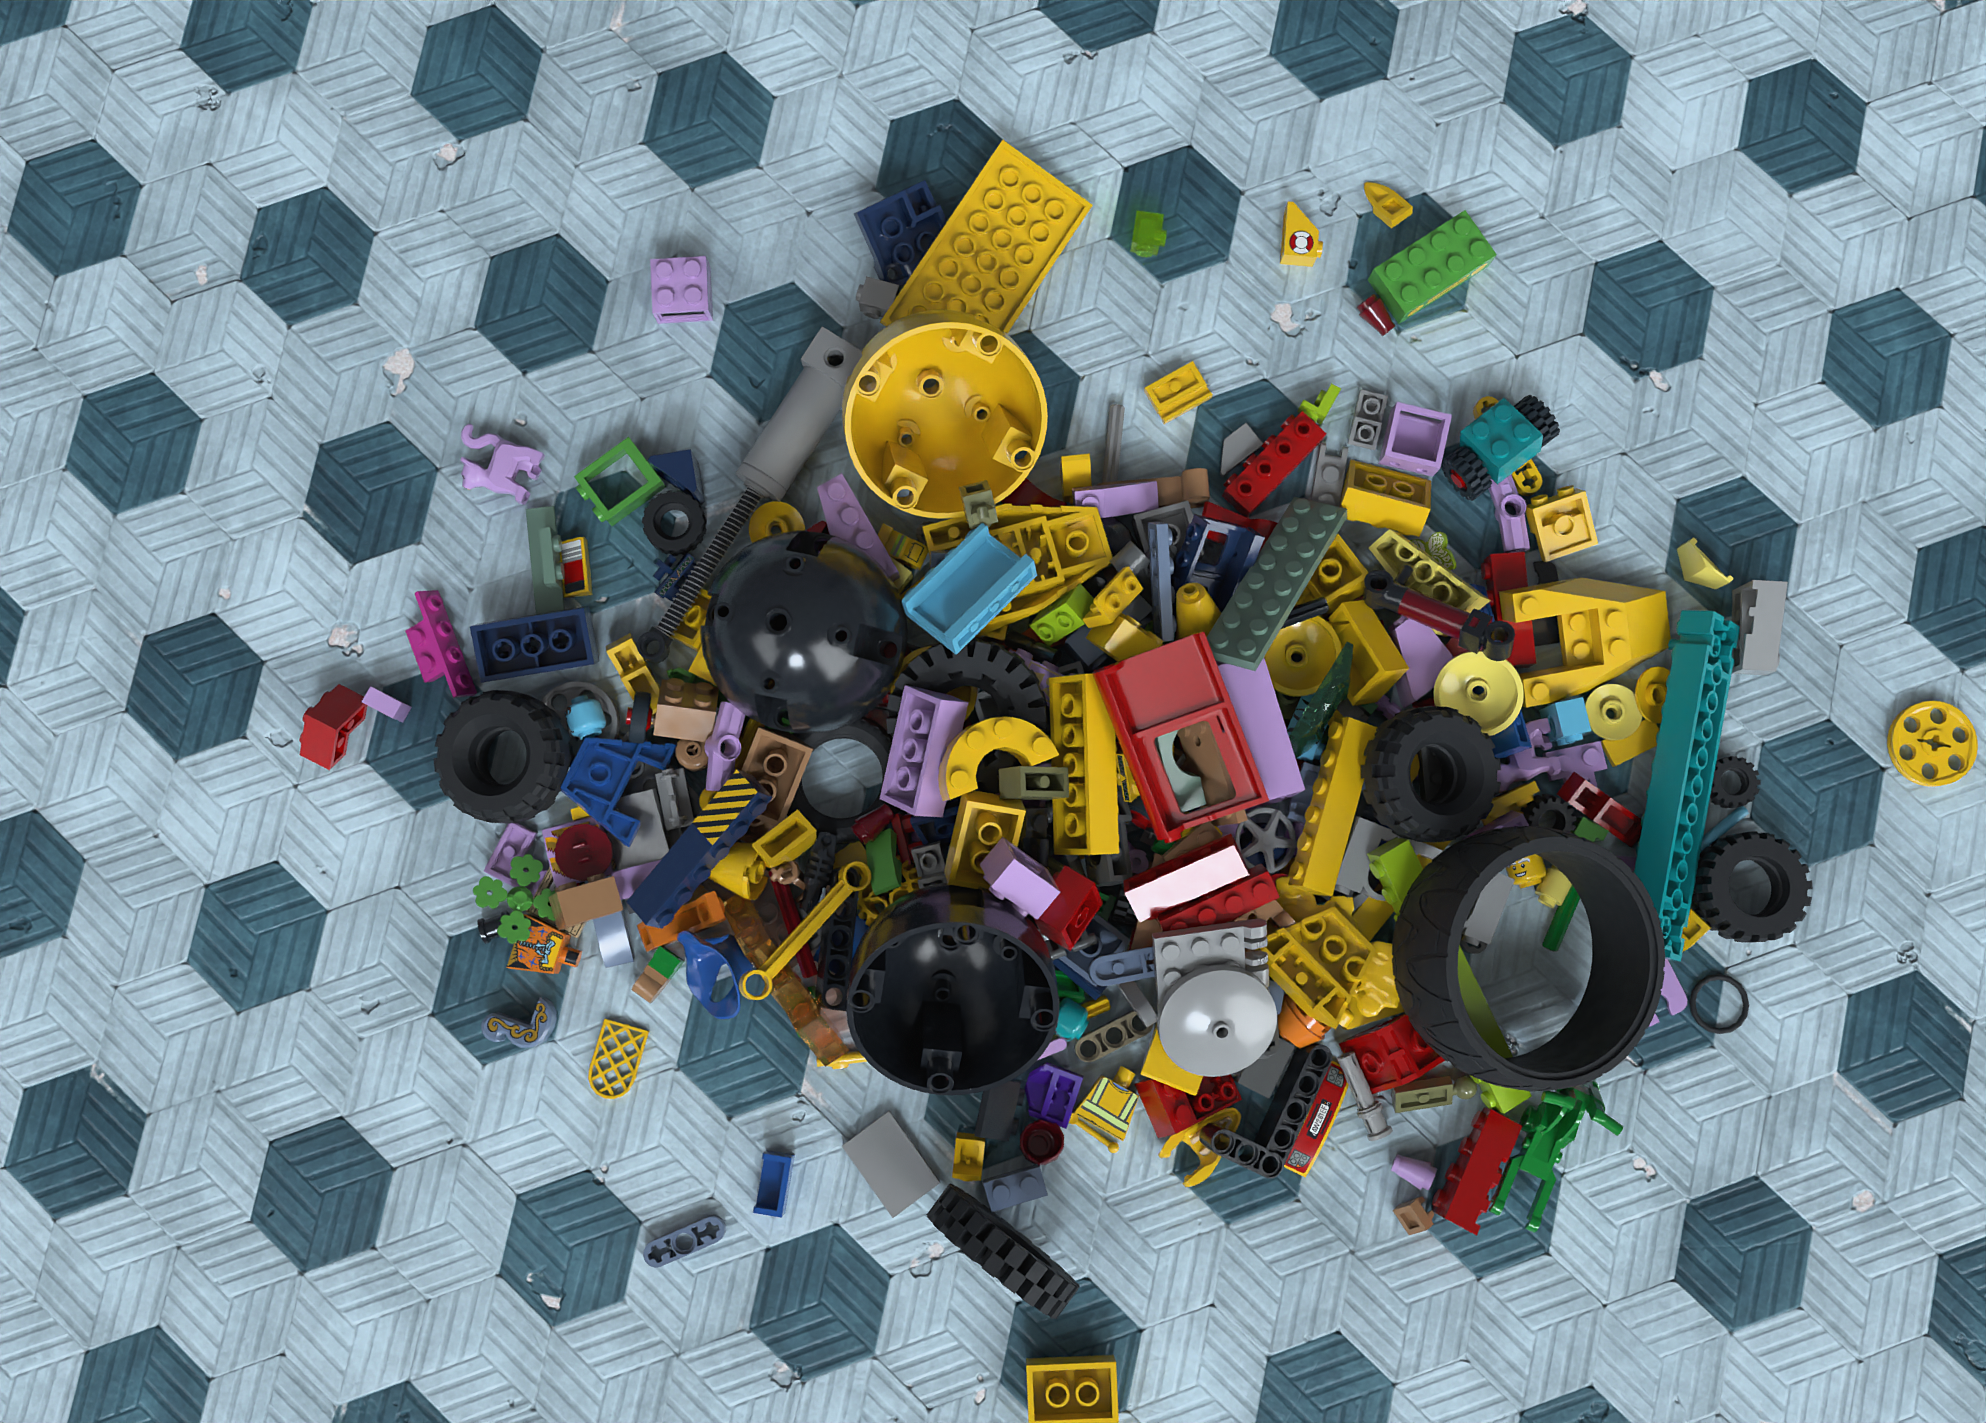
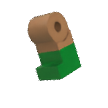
(657, 974)

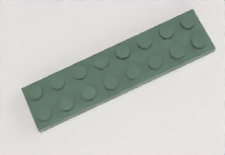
(1274, 583)

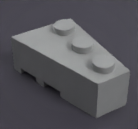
(1759, 613)

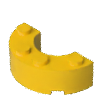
(968, 748)

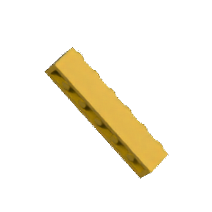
(1331, 807)

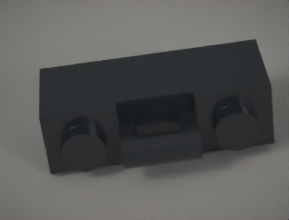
(1034, 834)

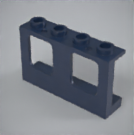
(1234, 561)

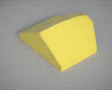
(1699, 568)

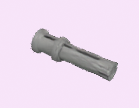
(1368, 1108)

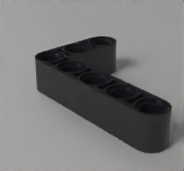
(842, 952)
(1276, 1117)

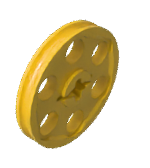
(1923, 752)

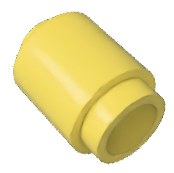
(1553, 888)

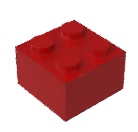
(1071, 909)

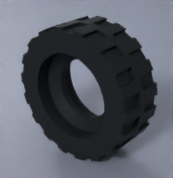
(674, 501)

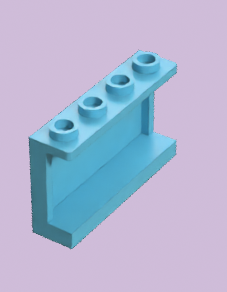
(968, 589)

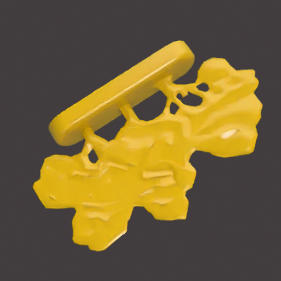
(1378, 978)

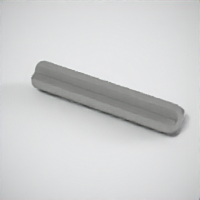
(1113, 443)

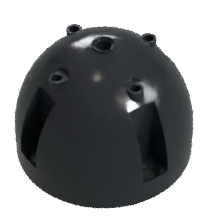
(814, 673)
(952, 991)

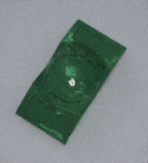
(1323, 704)

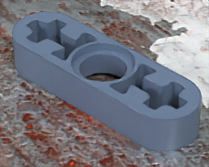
(667, 1256)

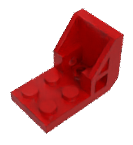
(1391, 1054)

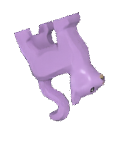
(504, 465)
(1525, 764)

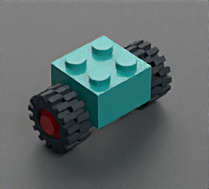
(1499, 445)

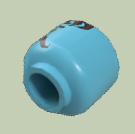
(585, 717)

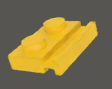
(1178, 392)

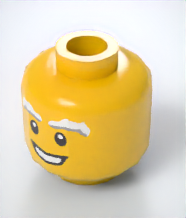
(1527, 871)

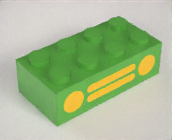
(1431, 267)

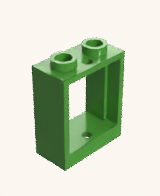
(634, 500)

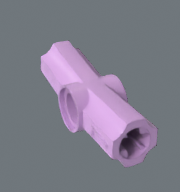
(1512, 527)
(726, 730)

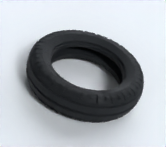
(873, 736)

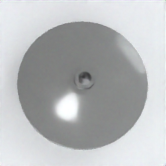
(1216, 1020)

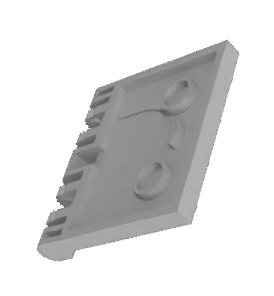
(1219, 944)

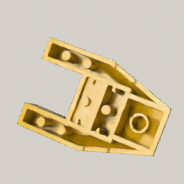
(1061, 540)
(1601, 632)

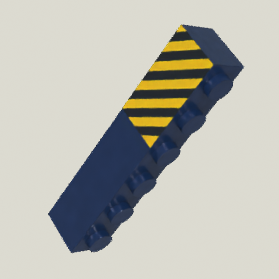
(699, 849)

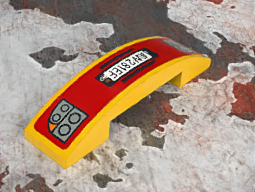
(1318, 1121)

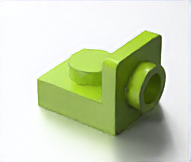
(1324, 402)

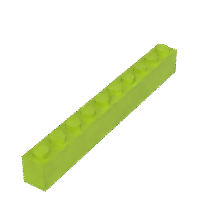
(1397, 869)

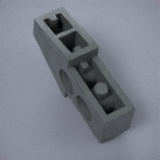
(1112, 868)

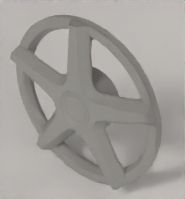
(1266, 840)

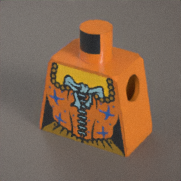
(543, 950)

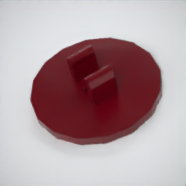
(583, 852)

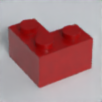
(329, 726)

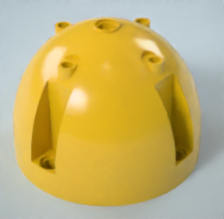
(947, 437)

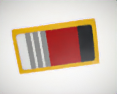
(576, 567)

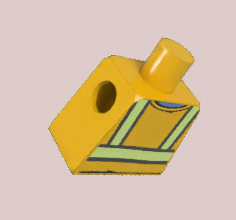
(1110, 1103)

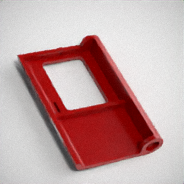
(1165, 693)

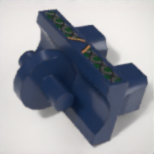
(668, 587)

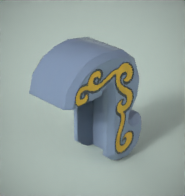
(520, 1032)

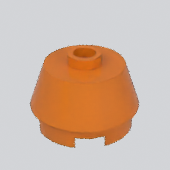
(1297, 1026)

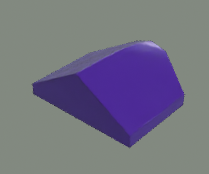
(1052, 1093)

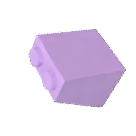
(1422, 653)

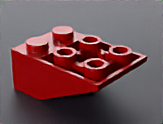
(1177, 1110)

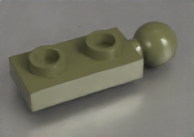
(1431, 1093)

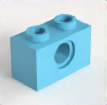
(1567, 721)

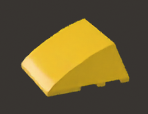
(1319, 963)

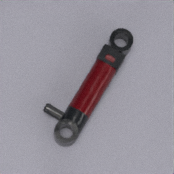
(1469, 628)

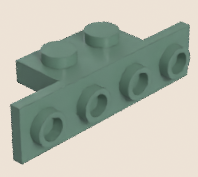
(545, 559)

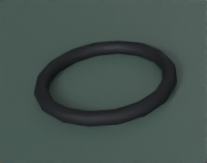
(1700, 1022)

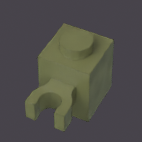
(978, 504)

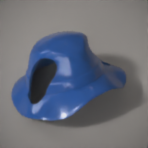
(703, 966)

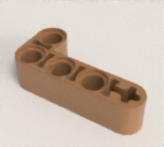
(1190, 487)

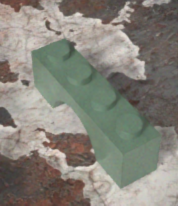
(1185, 784)

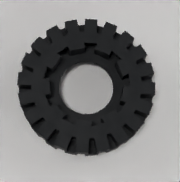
(985, 667)
(1002, 1251)

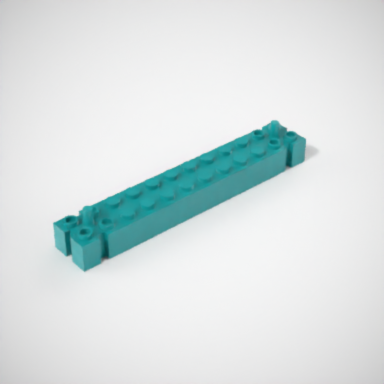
(1685, 768)

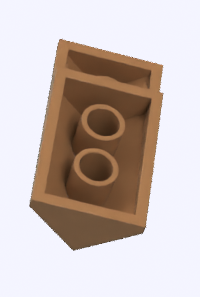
(778, 765)

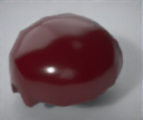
(1041, 1142)

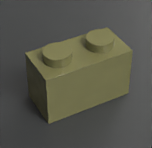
(1033, 783)

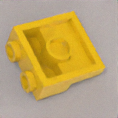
(1561, 523)

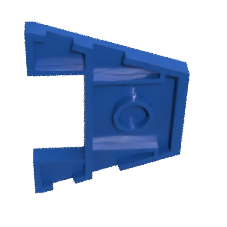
(602, 774)

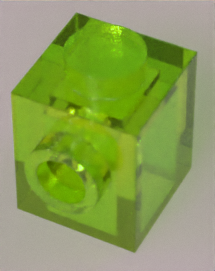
(1148, 234)

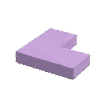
(514, 842)

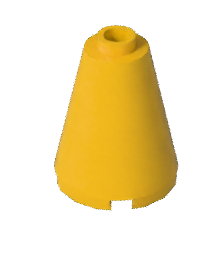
(1194, 611)
(741, 871)

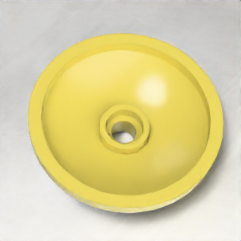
(1502, 692)

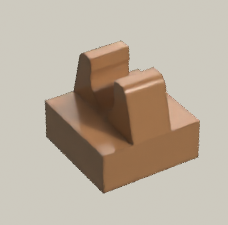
(1413, 1216)

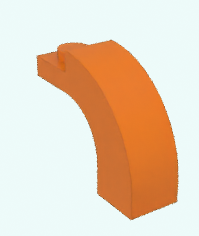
(692, 917)

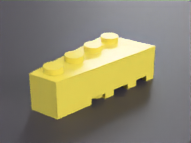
(1428, 574)

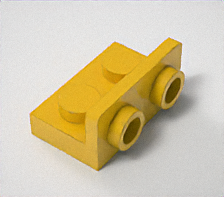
(1113, 599)
(1512, 800)

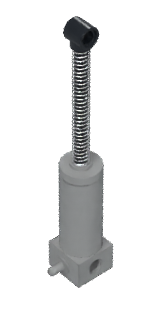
(770, 465)

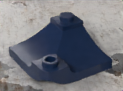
(901, 230)

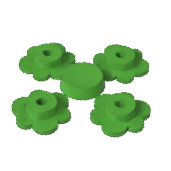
(518, 898)

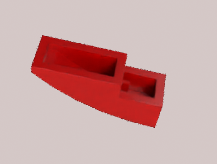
(1601, 809)

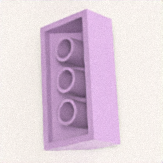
(920, 739)

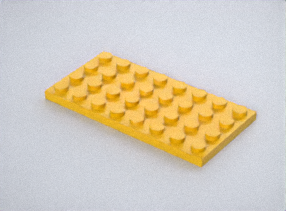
(995, 244)

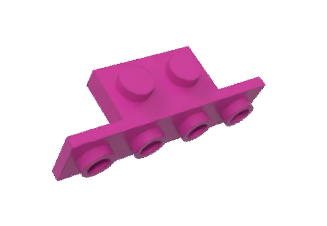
(437, 646)

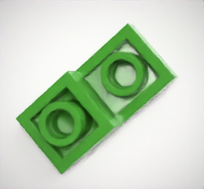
(882, 862)

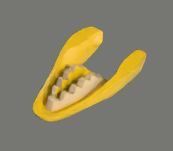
(1228, 1118)

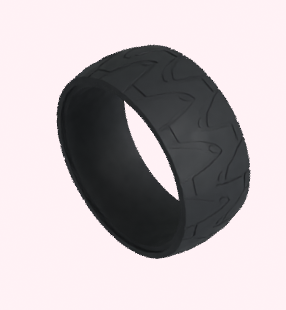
(1623, 973)

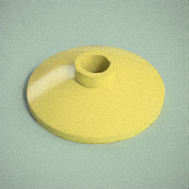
(1622, 703)

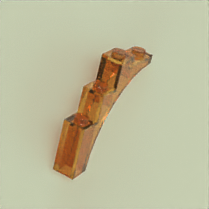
(787, 987)

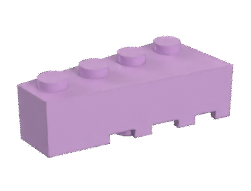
(849, 522)

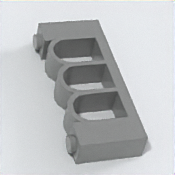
(1355, 868)

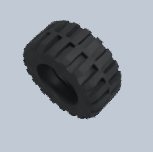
(1786, 878)

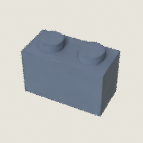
(1015, 1187)

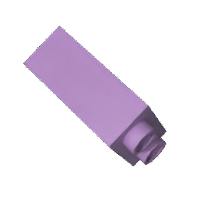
(1264, 730)

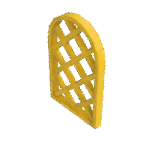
(645, 1033)

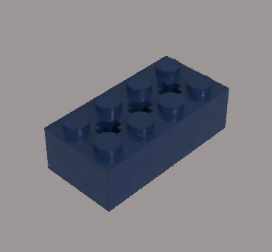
(525, 660)

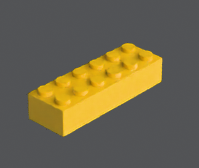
(1086, 746)

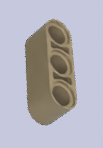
(1098, 1036)

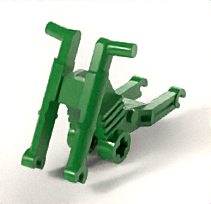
(1547, 1132)

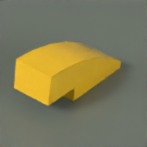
(633, 669)

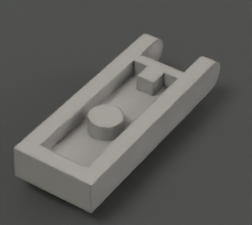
(1329, 476)

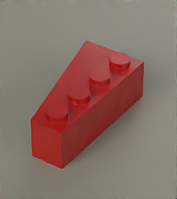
(1476, 1169)

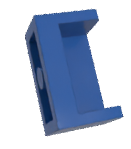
(774, 1183)

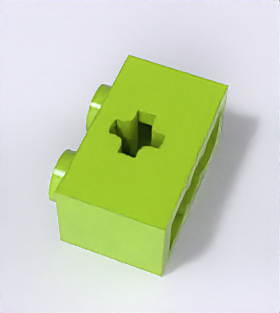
(1062, 615)

